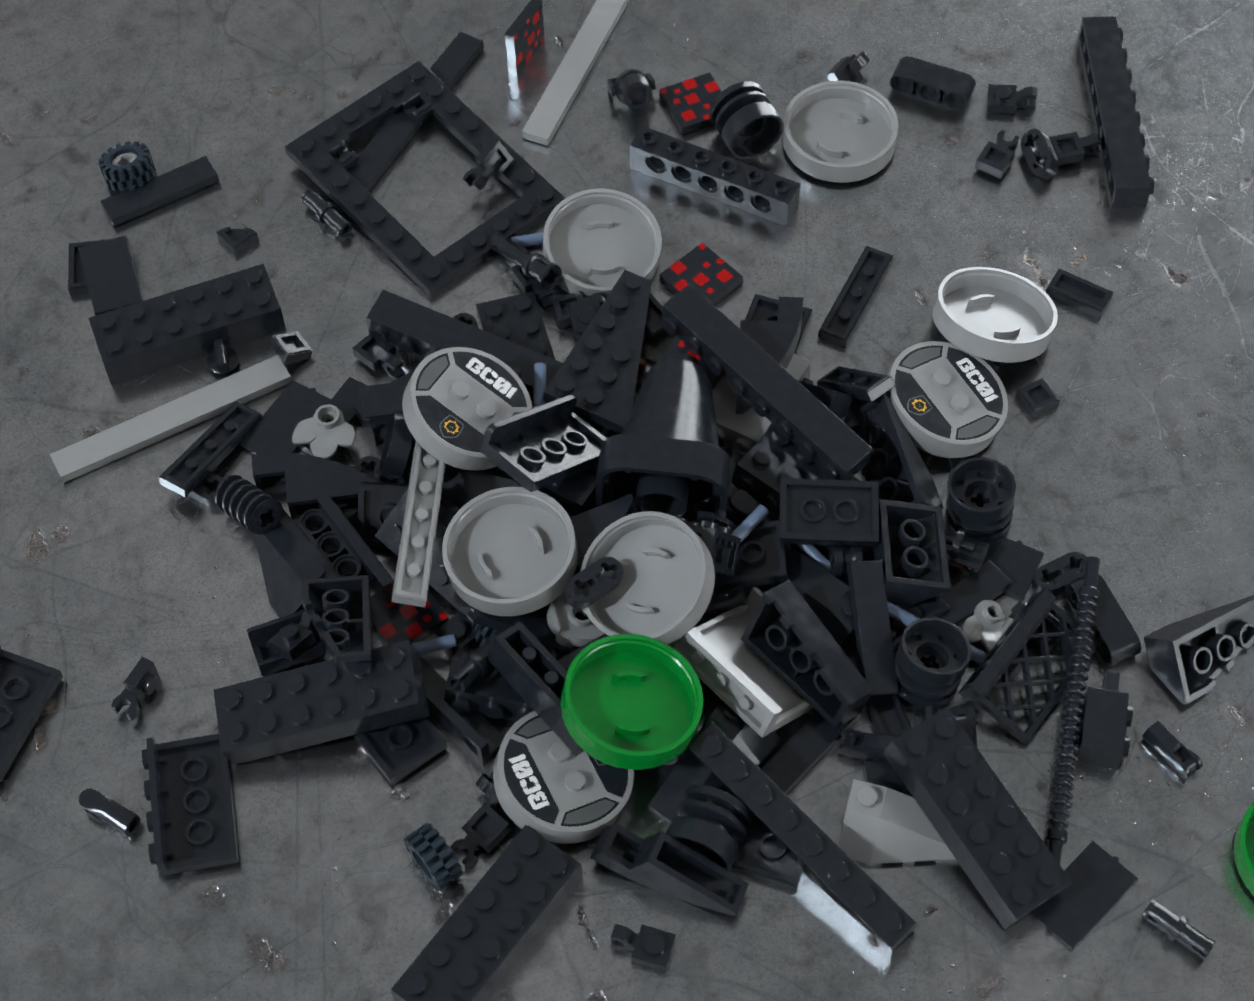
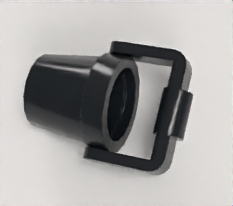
(632, 88)

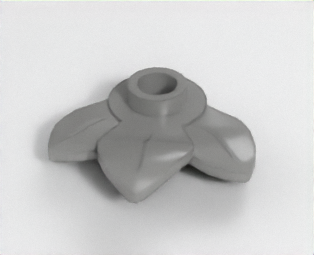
(323, 435)
(986, 627)

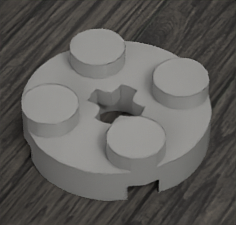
(567, 627)

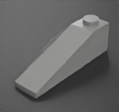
(888, 828)

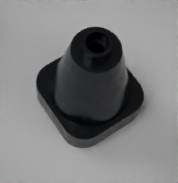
(668, 446)

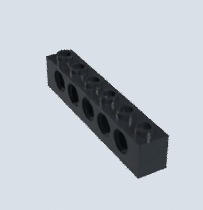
(714, 176)

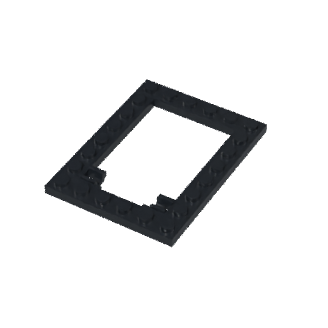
(319, 147)

